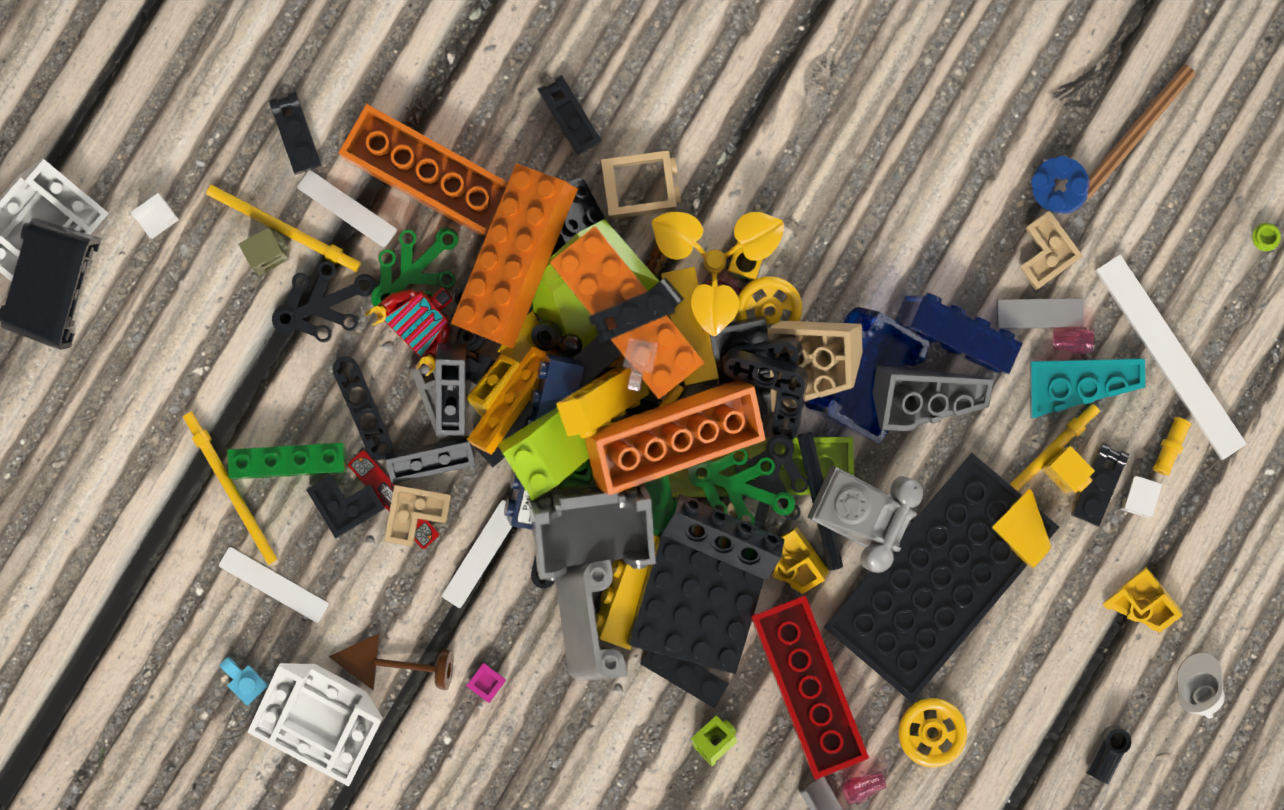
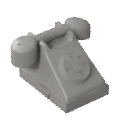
(867, 514)

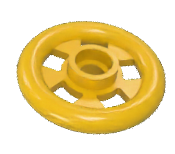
(770, 286)
(910, 743)

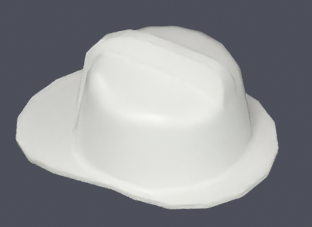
(1201, 685)

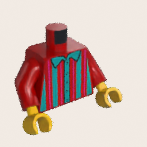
(417, 321)

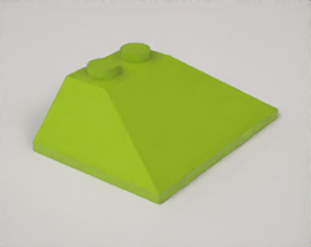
(558, 303)

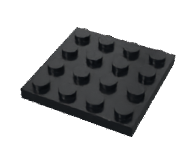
(694, 607)

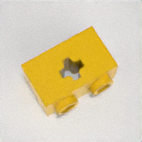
(1069, 471)

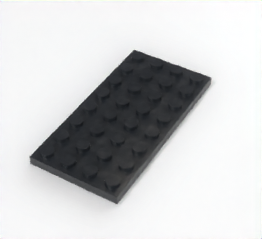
(938, 582)

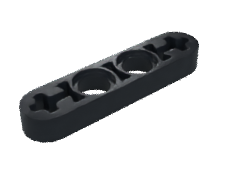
(360, 409)

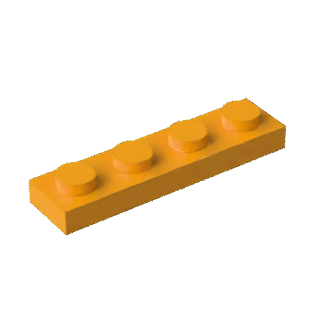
(508, 403)

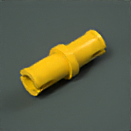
(1172, 446)

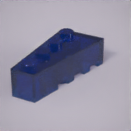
(959, 333)

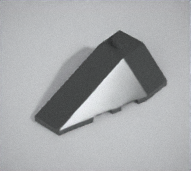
(919, 396)

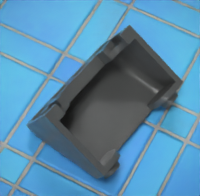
(590, 526)

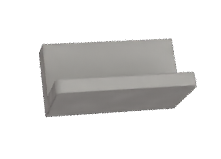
(819, 796)

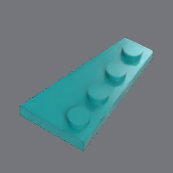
(1070, 383)

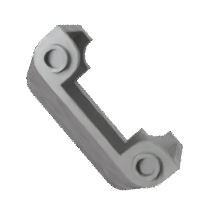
(578, 623)

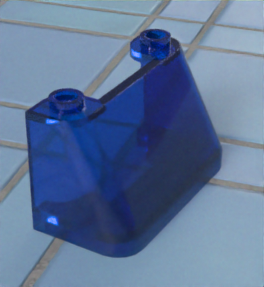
(883, 344)

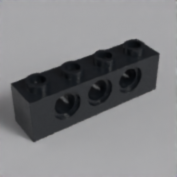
(723, 536)

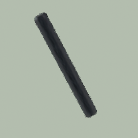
(815, 481)

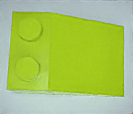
(544, 453)

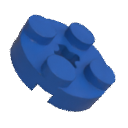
(1077, 185)

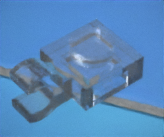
(640, 358)

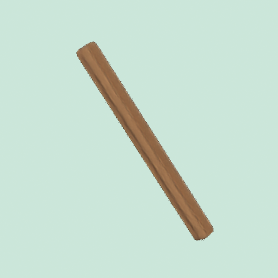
(1139, 128)

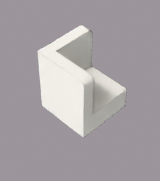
(155, 215)
(1141, 497)

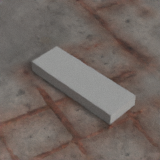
(1040, 313)

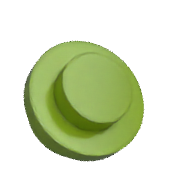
(1266, 237)

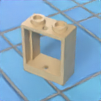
(673, 192)

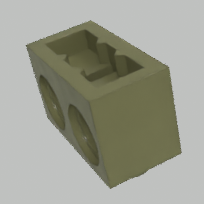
(264, 251)

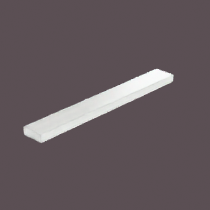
(1171, 357)

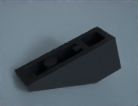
(451, 388)

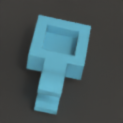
(246, 683)

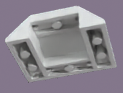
(43, 195)
(317, 719)

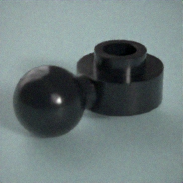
(569, 344)

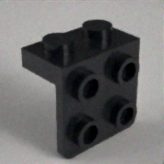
(582, 214)

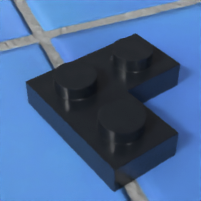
(340, 512)

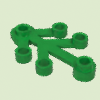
(410, 272)
(737, 485)

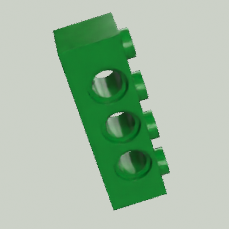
(287, 461)

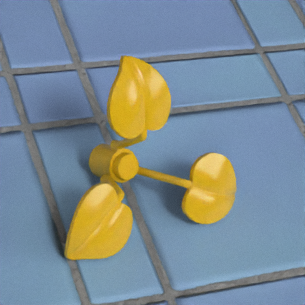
(677, 235)

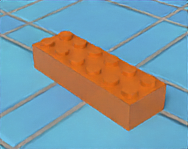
(424, 170)
(514, 255)
(604, 280)
(675, 436)

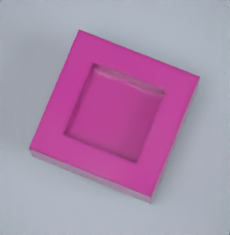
(486, 682)

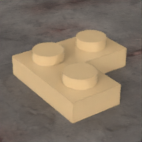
(1056, 251)
(408, 507)

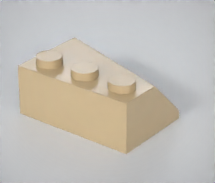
(829, 355)

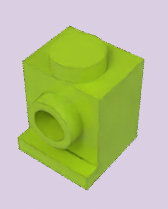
(714, 729)

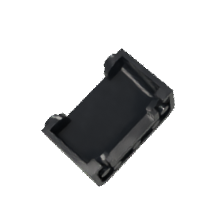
(48, 283)

